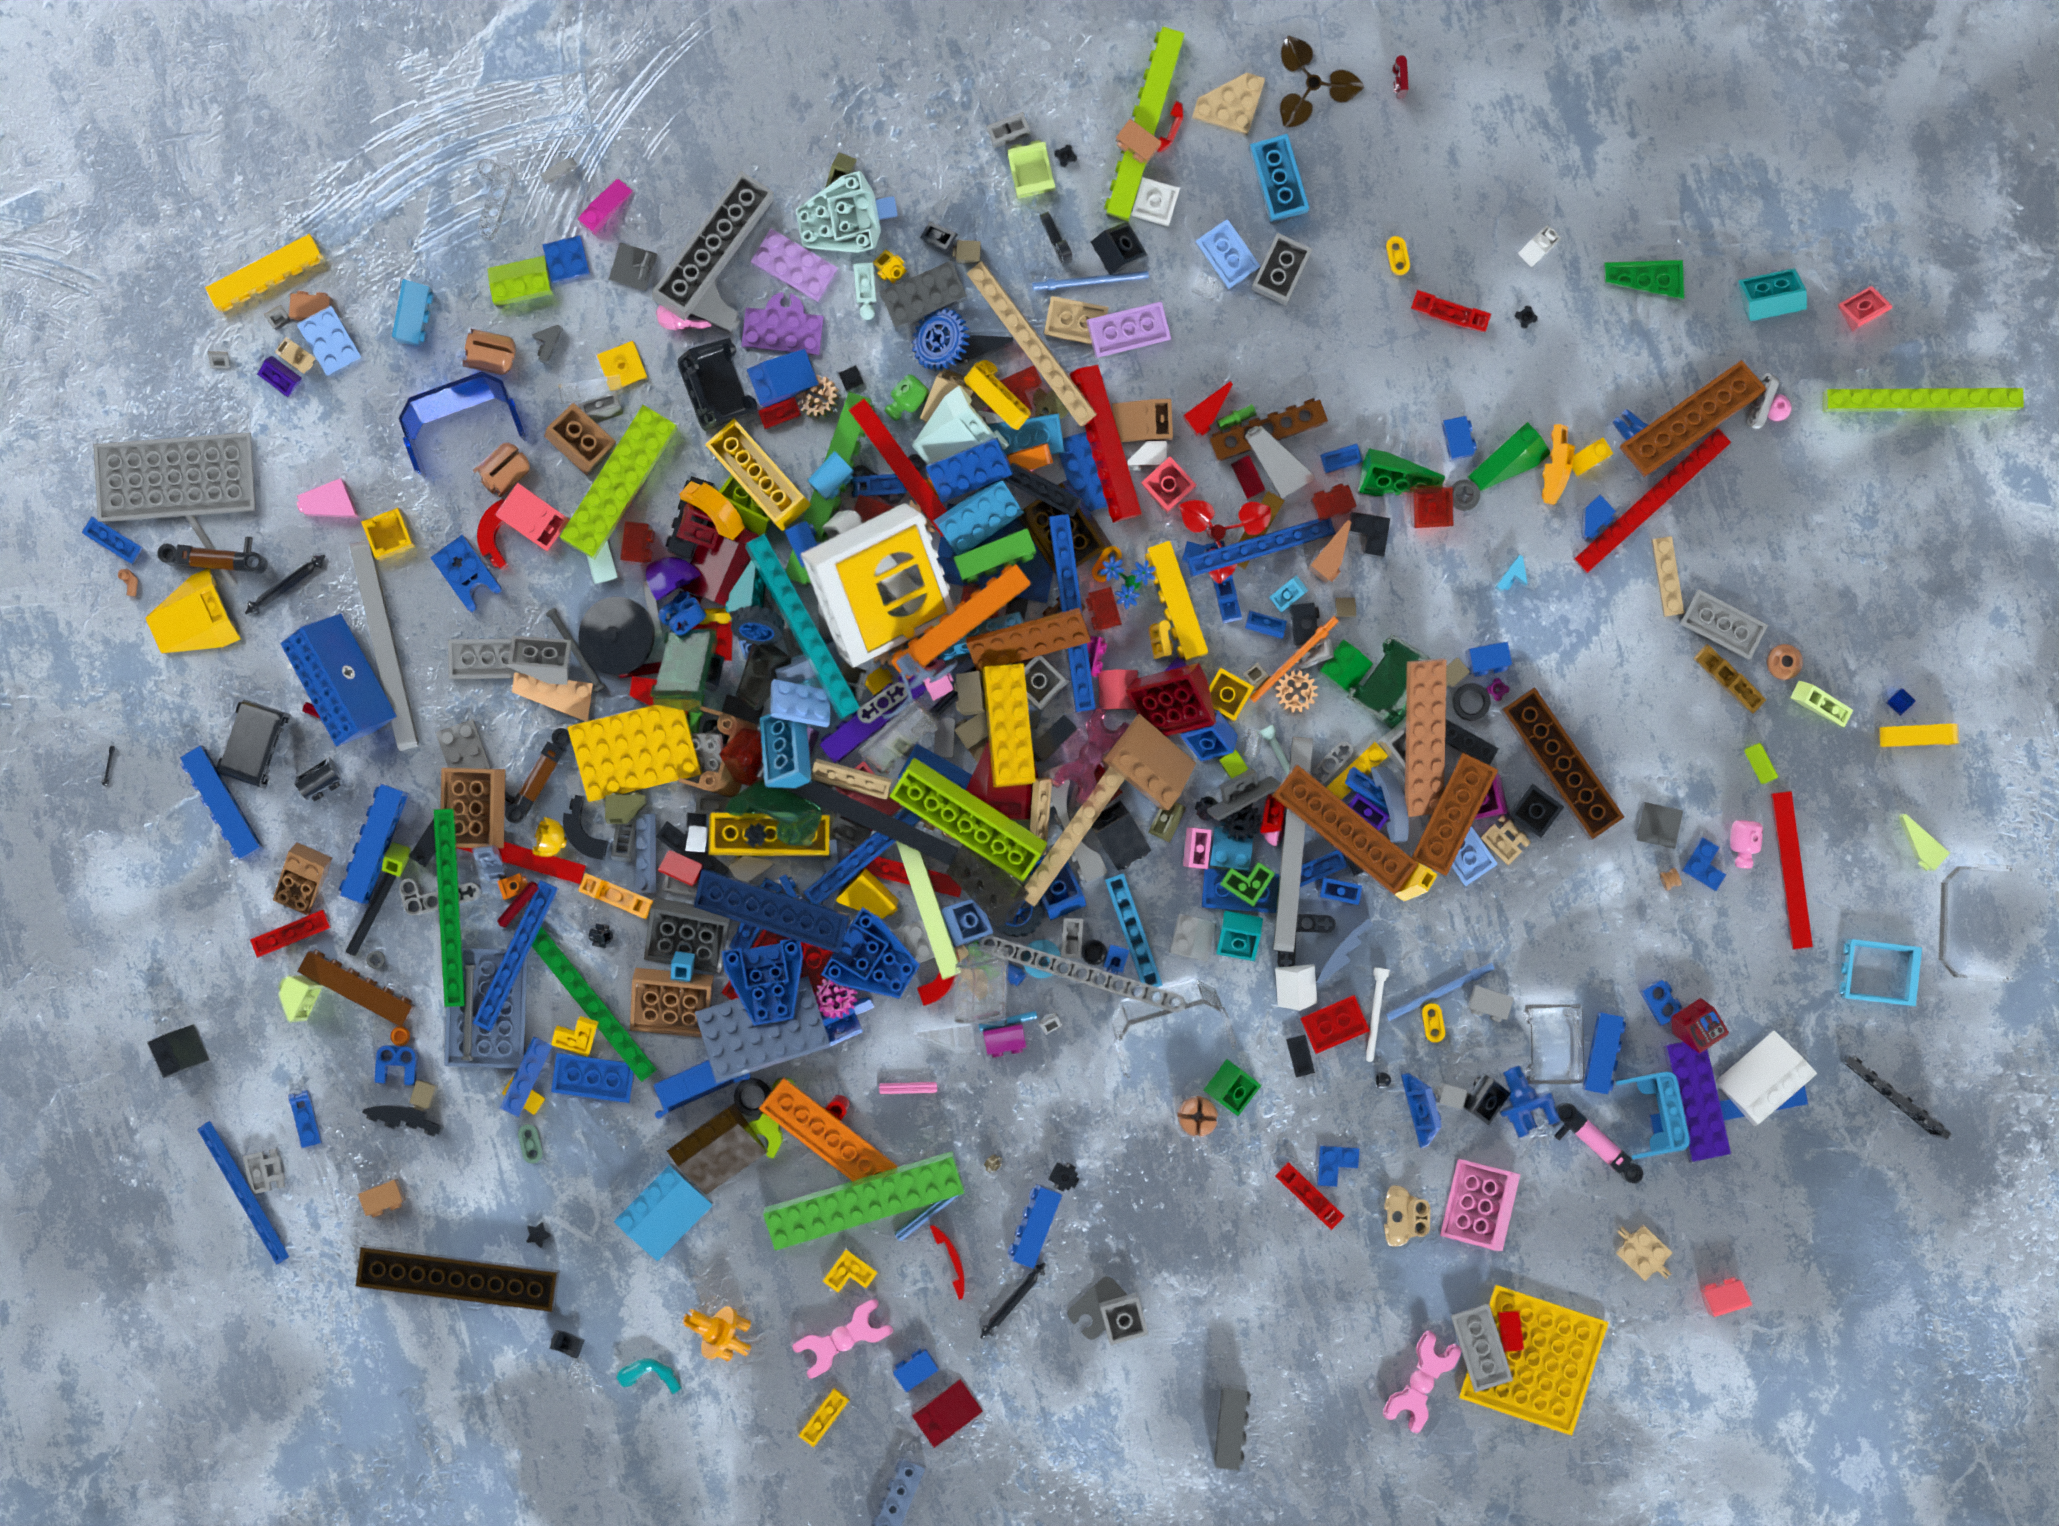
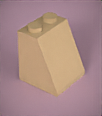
(943, 384)

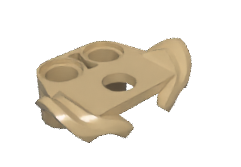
(1399, 1232)

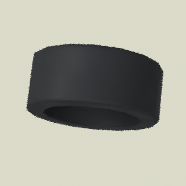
(1469, 687)
(738, 1092)

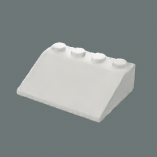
(1765, 1078)

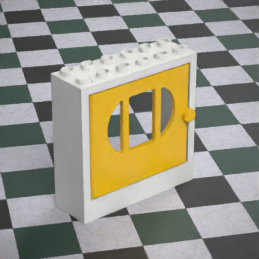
(849, 588)

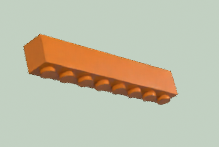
(965, 618)

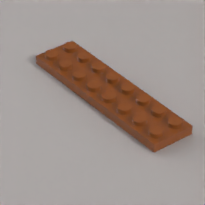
(1692, 418)
(1345, 829)

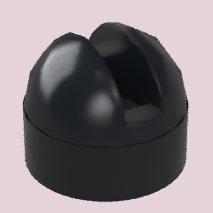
(1382, 1080)

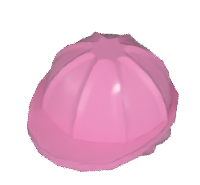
(671, 321)

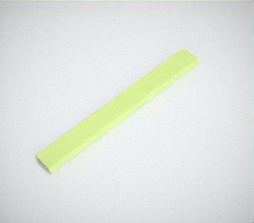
(929, 910)

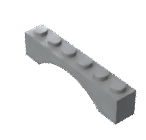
(1090, 862)

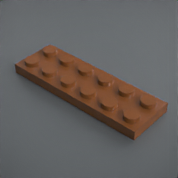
(1028, 639)
(1454, 814)

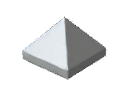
(277, 316)
(219, 359)
(1050, 1023)

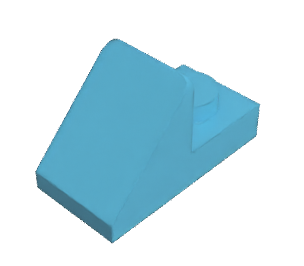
(1516, 571)
(1288, 593)

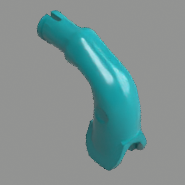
(630, 1373)

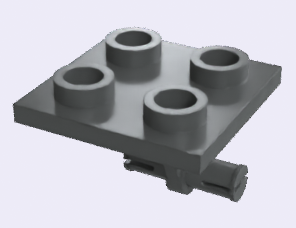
(633, 266)
(854, 678)
(1659, 825)

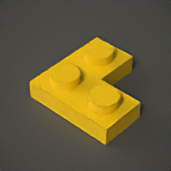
(576, 1041)
(849, 1266)

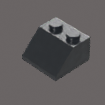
(1118, 248)

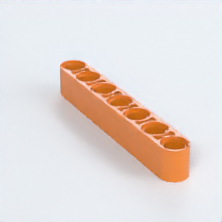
(1028, 458)

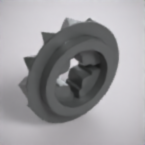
(1471, 489)

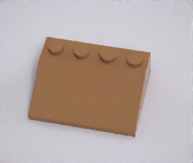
(1151, 763)
(477, 804)
(668, 1004)

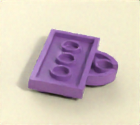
(782, 327)

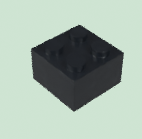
(1535, 811)

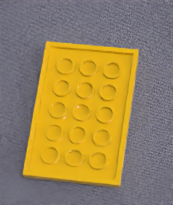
(634, 750)

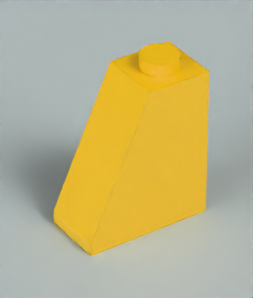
(870, 894)

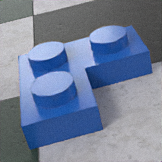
(1699, 865)
(1331, 1159)

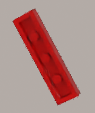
(290, 933)

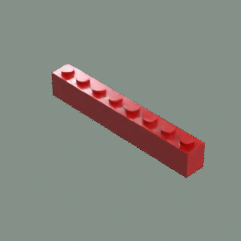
(1107, 447)

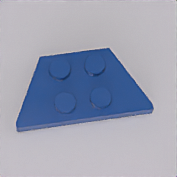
(1422, 1108)

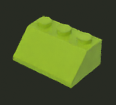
(519, 281)
(751, 513)

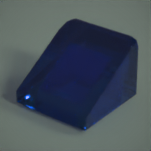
(1900, 701)

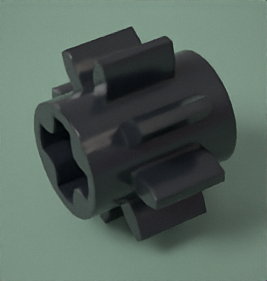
(1202, 807)
(755, 835)
(600, 935)

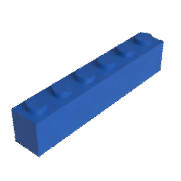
(220, 802)

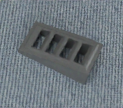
(629, 849)

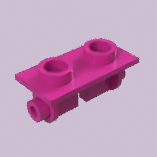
(1096, 649)

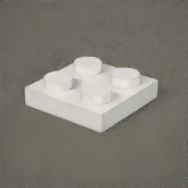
(1155, 202)

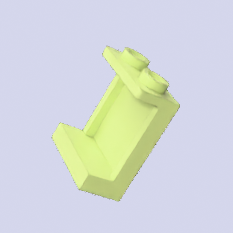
(1030, 169)

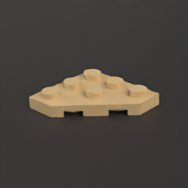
(1231, 104)

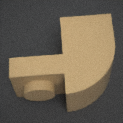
(295, 355)

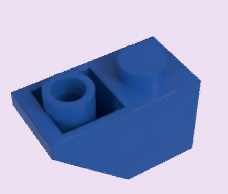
(1595, 515)

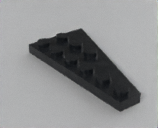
(1900, 1100)

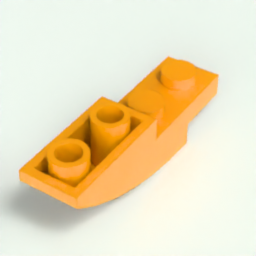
(1558, 472)

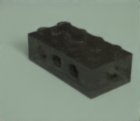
(987, 885)

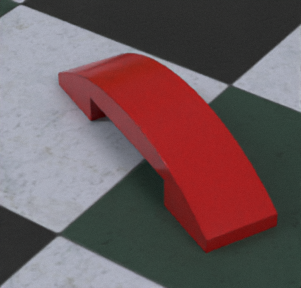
(1450, 312)
(1309, 1195)
(940, 1237)

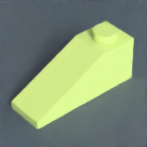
(1821, 703)
(1924, 847)

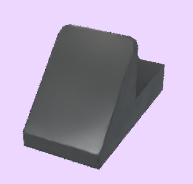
(550, 337)

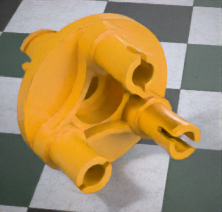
(718, 1332)

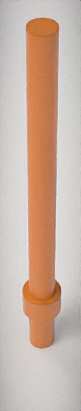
(1320, 633)

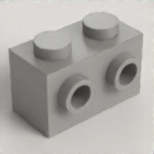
(1490, 1003)

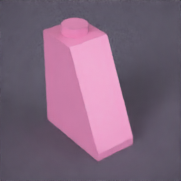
(328, 501)

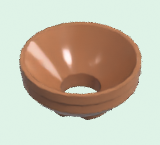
(1775, 665)

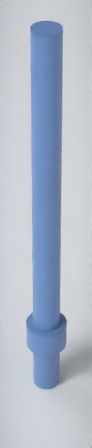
(1052, 284)
(1475, 974)

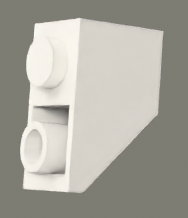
(1539, 245)
(1151, 455)

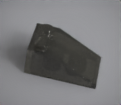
(759, 674)

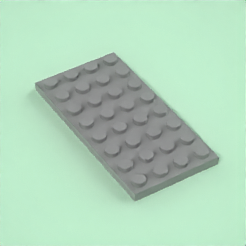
(174, 477)

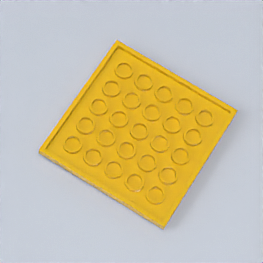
(1552, 1369)

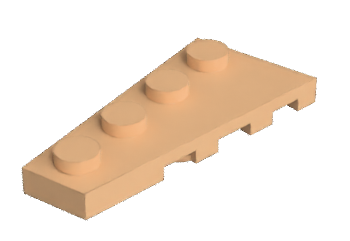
(570, 698)

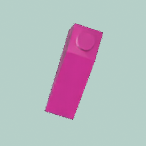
(604, 206)

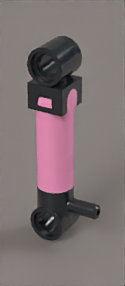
(1598, 1142)

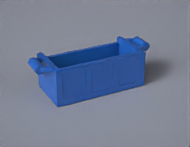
(689, 1086)

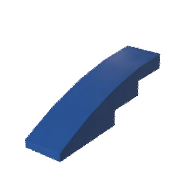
(1226, 594)

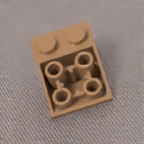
(1144, 420)
(302, 878)

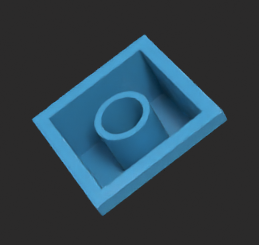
(831, 476)
(1230, 853)

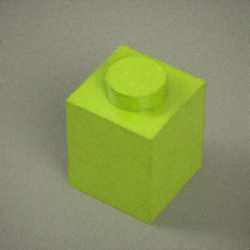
(1233, 764)
(396, 859)

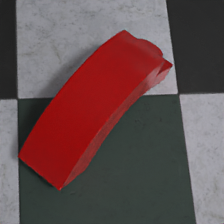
(487, 534)
(937, 988)

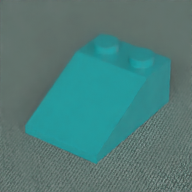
(747, 591)

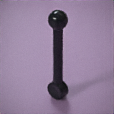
(105, 782)

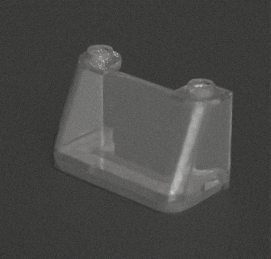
(1555, 1043)

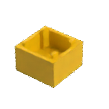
(388, 534)

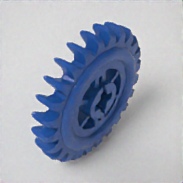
(949, 344)

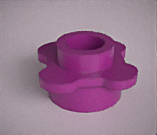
(1497, 684)

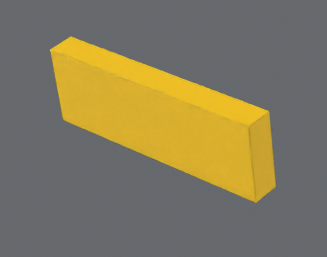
(823, 1417)

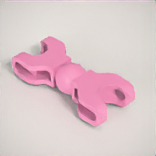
(842, 1338)
(1422, 1381)

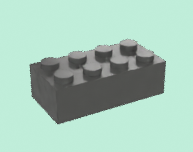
(923, 295)
(1230, 1427)

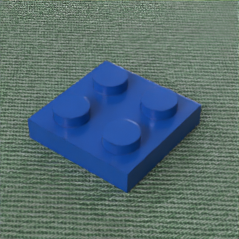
(566, 259)

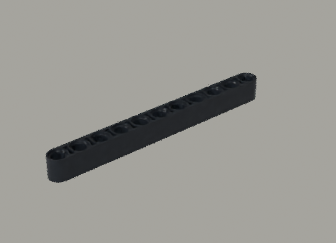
(874, 819)

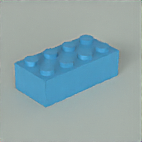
(1278, 178)
(978, 517)

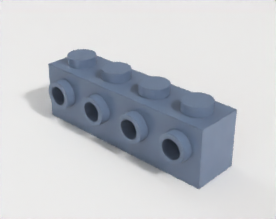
(900, 1493)

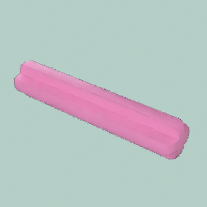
(913, 1087)

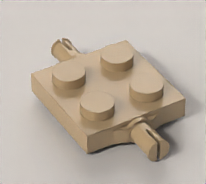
(1644, 1252)

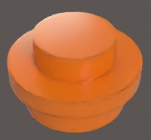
(400, 1036)

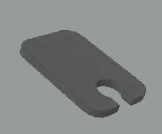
(1088, 1304)

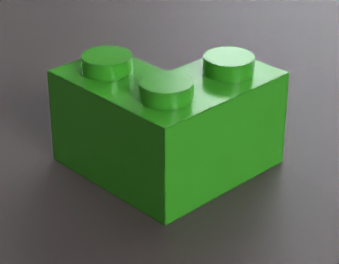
(1248, 888)

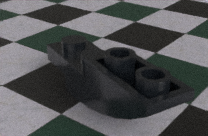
(396, 1115)

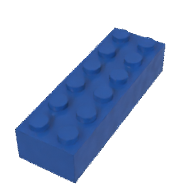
(373, 844)

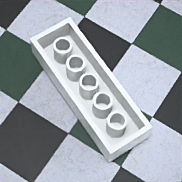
(891, 587)

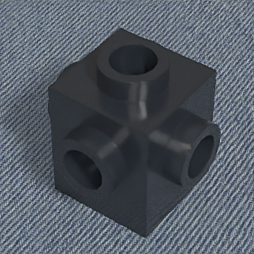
(1060, 1169)

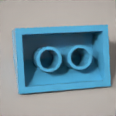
(412, 313)

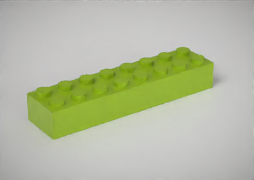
(618, 482)
(968, 819)

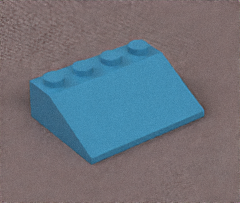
(663, 1212)

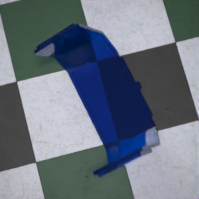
(451, 399)

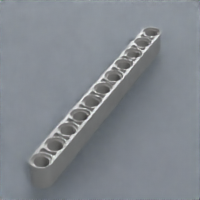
(384, 644)
(1291, 858)
(1091, 977)

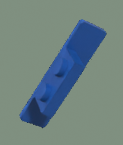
(848, 1026)

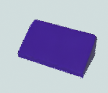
(279, 376)

